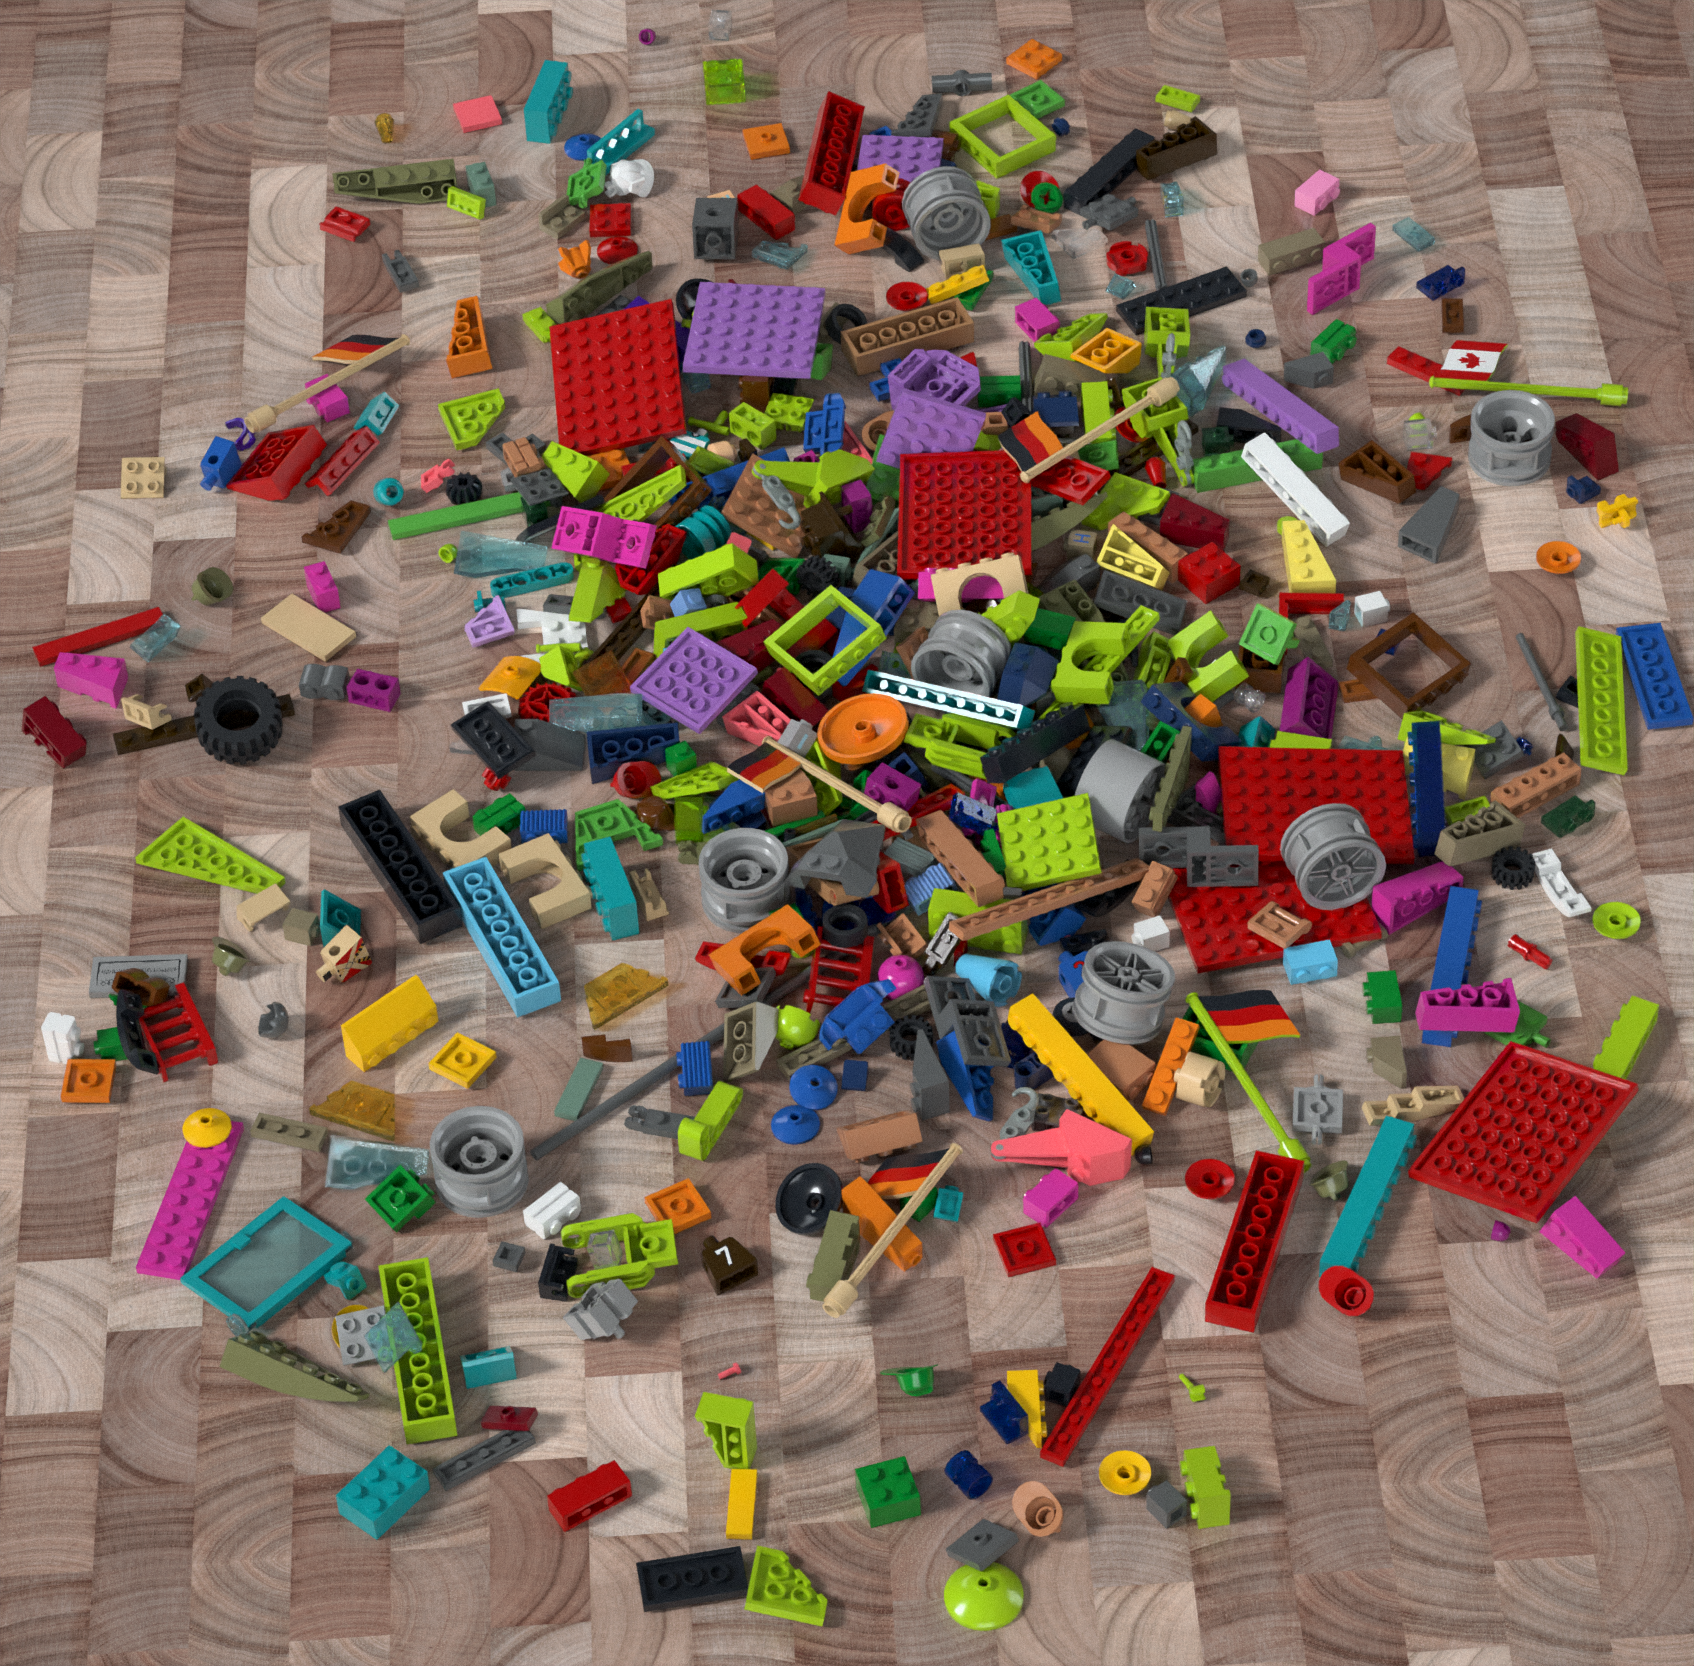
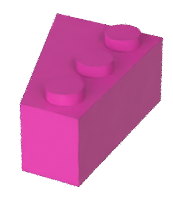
(1582, 1238)

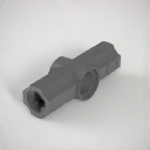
(961, 82)

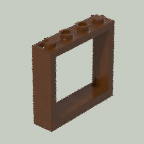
(649, 465)
(1388, 694)

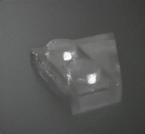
(1079, 241)

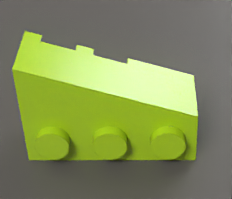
(1096, 409)
(576, 471)
(1014, 615)
(731, 1428)

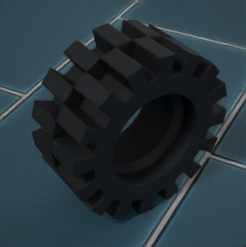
(822, 569)
(1513, 877)
(905, 1028)

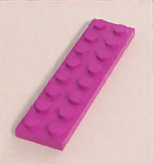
(187, 1207)

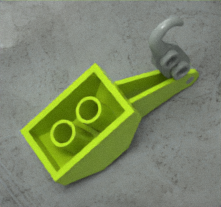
(1166, 337)
(1156, 420)
(809, 479)

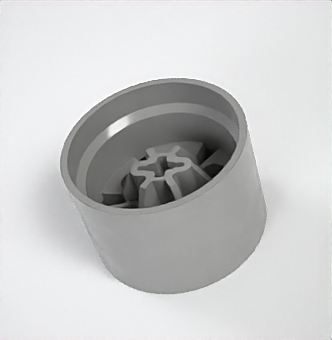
(1121, 789)

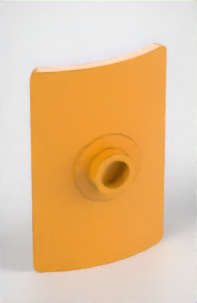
(512, 676)

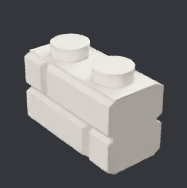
(62, 1038)
(552, 1211)

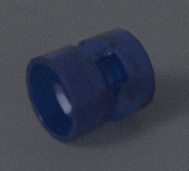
(969, 1476)

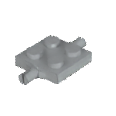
(1317, 1109)

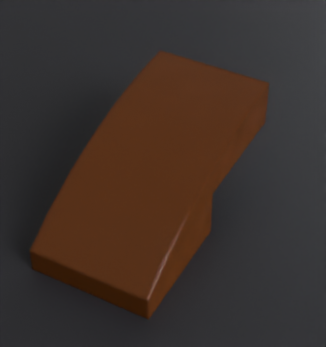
(1460, 430)
(599, 1049)

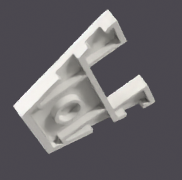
(555, 628)

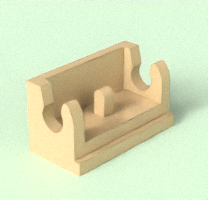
(961, 259)
(143, 713)
(647, 895)
(261, 906)

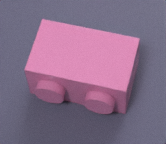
(1317, 192)

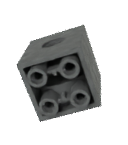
(715, 228)

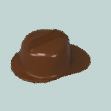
(656, 813)

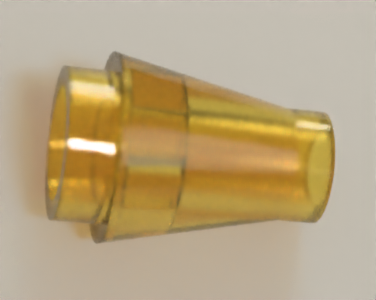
(385, 126)

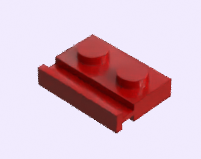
(345, 224)

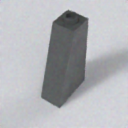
(1430, 525)

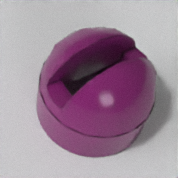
(644, 36)
(1500, 1231)

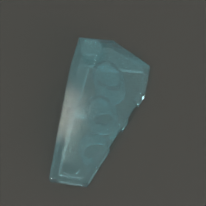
(1199, 378)
(490, 555)
(1127, 710)
(597, 712)
(369, 1162)

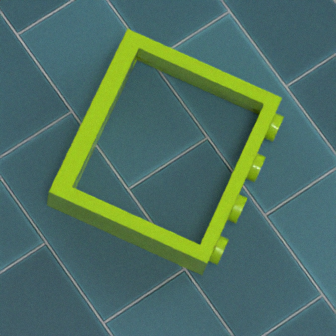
(1015, 159)
(809, 618)

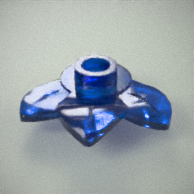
(875, 912)

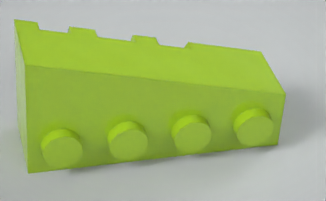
(712, 623)

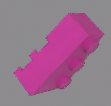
(92, 675)

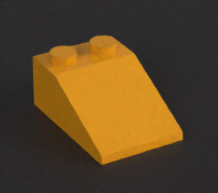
(1110, 352)

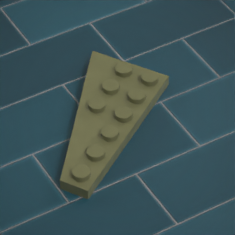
(1176, 776)

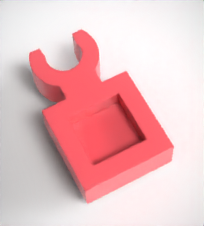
(434, 477)

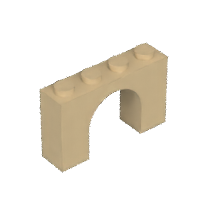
(950, 583)
(443, 814)
(546, 856)

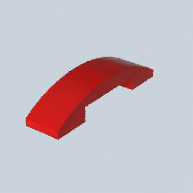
(773, 959)

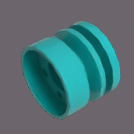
(705, 532)

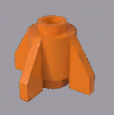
(576, 260)

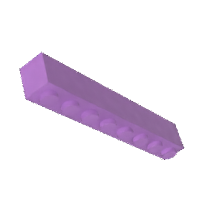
(1281, 406)

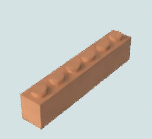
(960, 858)

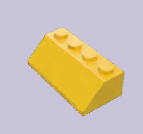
(389, 1024)

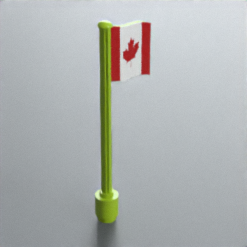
(1473, 363)

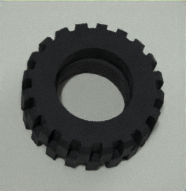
(232, 696)

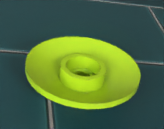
(1616, 920)

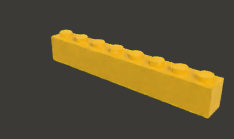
(1077, 1071)

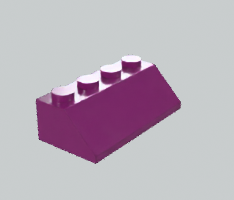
(1309, 700)

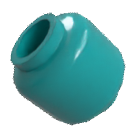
(395, 491)

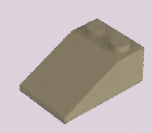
(747, 1039)

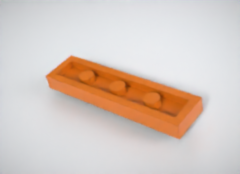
(1173, 1057)

